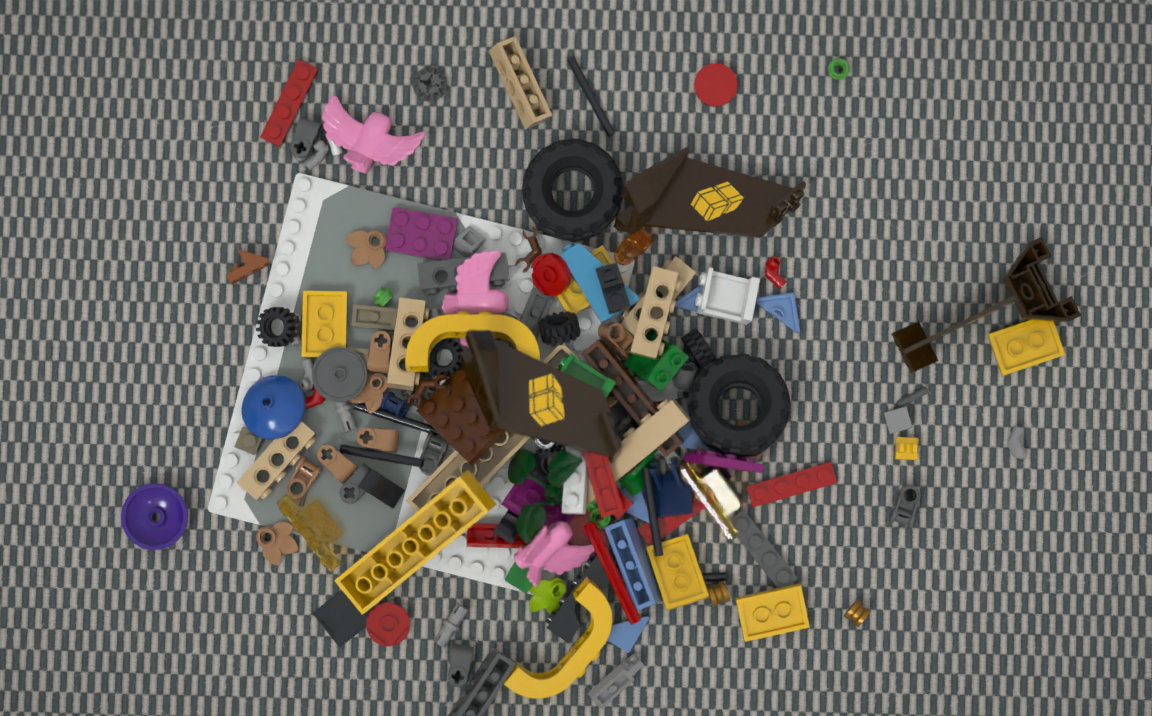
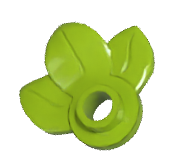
(547, 595)

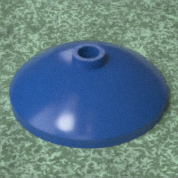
(282, 413)

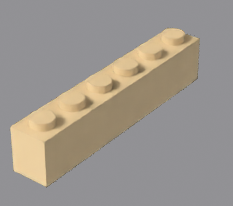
(645, 439)

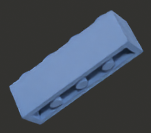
(634, 563)

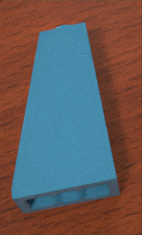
(583, 270)

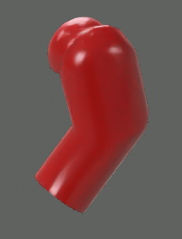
(772, 272)
(314, 400)

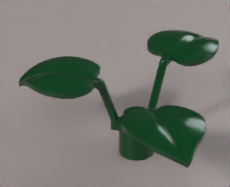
(560, 467)

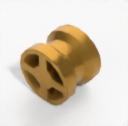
(718, 593)
(857, 613)

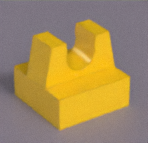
(906, 448)

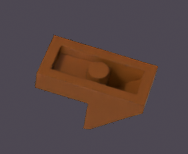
(253, 264)

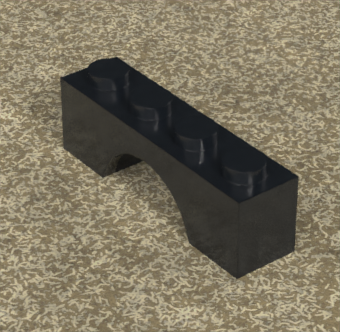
(565, 622)

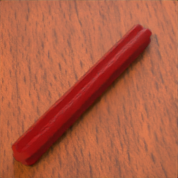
(612, 573)

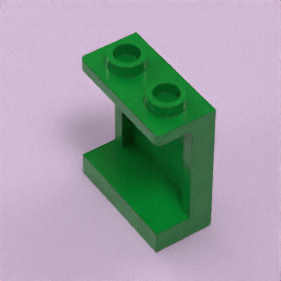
(658, 371)
(583, 372)

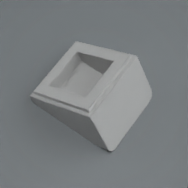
(468, 242)
(898, 420)

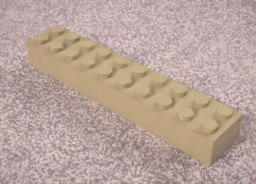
(488, 464)

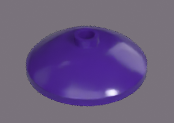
(139, 511)

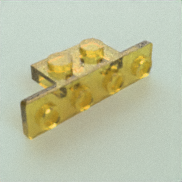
(716, 496)
(315, 527)

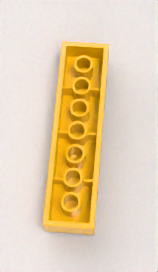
(415, 542)

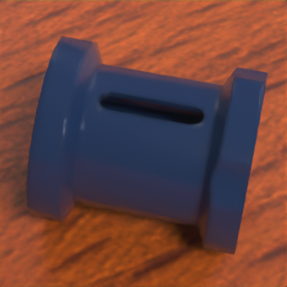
(395, 404)

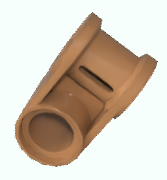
(620, 341)
(378, 356)
(382, 440)
(339, 465)
(303, 477)

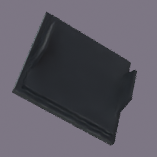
(341, 618)

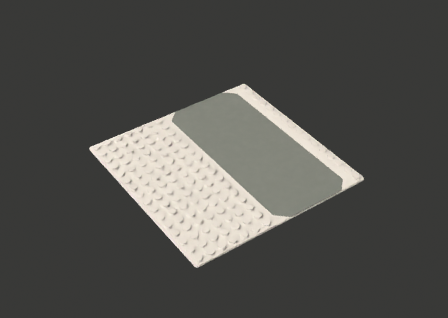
(317, 258)

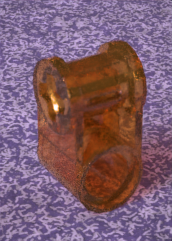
(634, 246)

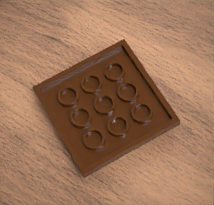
(459, 418)

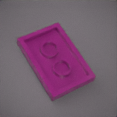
(421, 234)
(724, 461)
(529, 493)

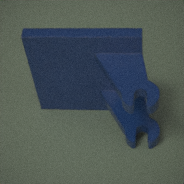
(671, 492)

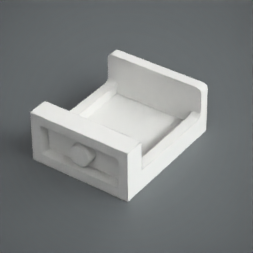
(727, 296)

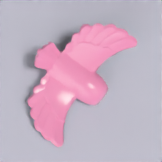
(366, 140)
(474, 289)
(551, 552)

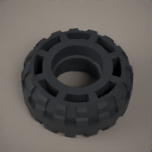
(572, 156)
(744, 373)

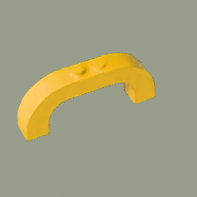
(456, 326)
(577, 658)

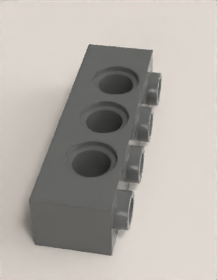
(429, 270)
(484, 685)

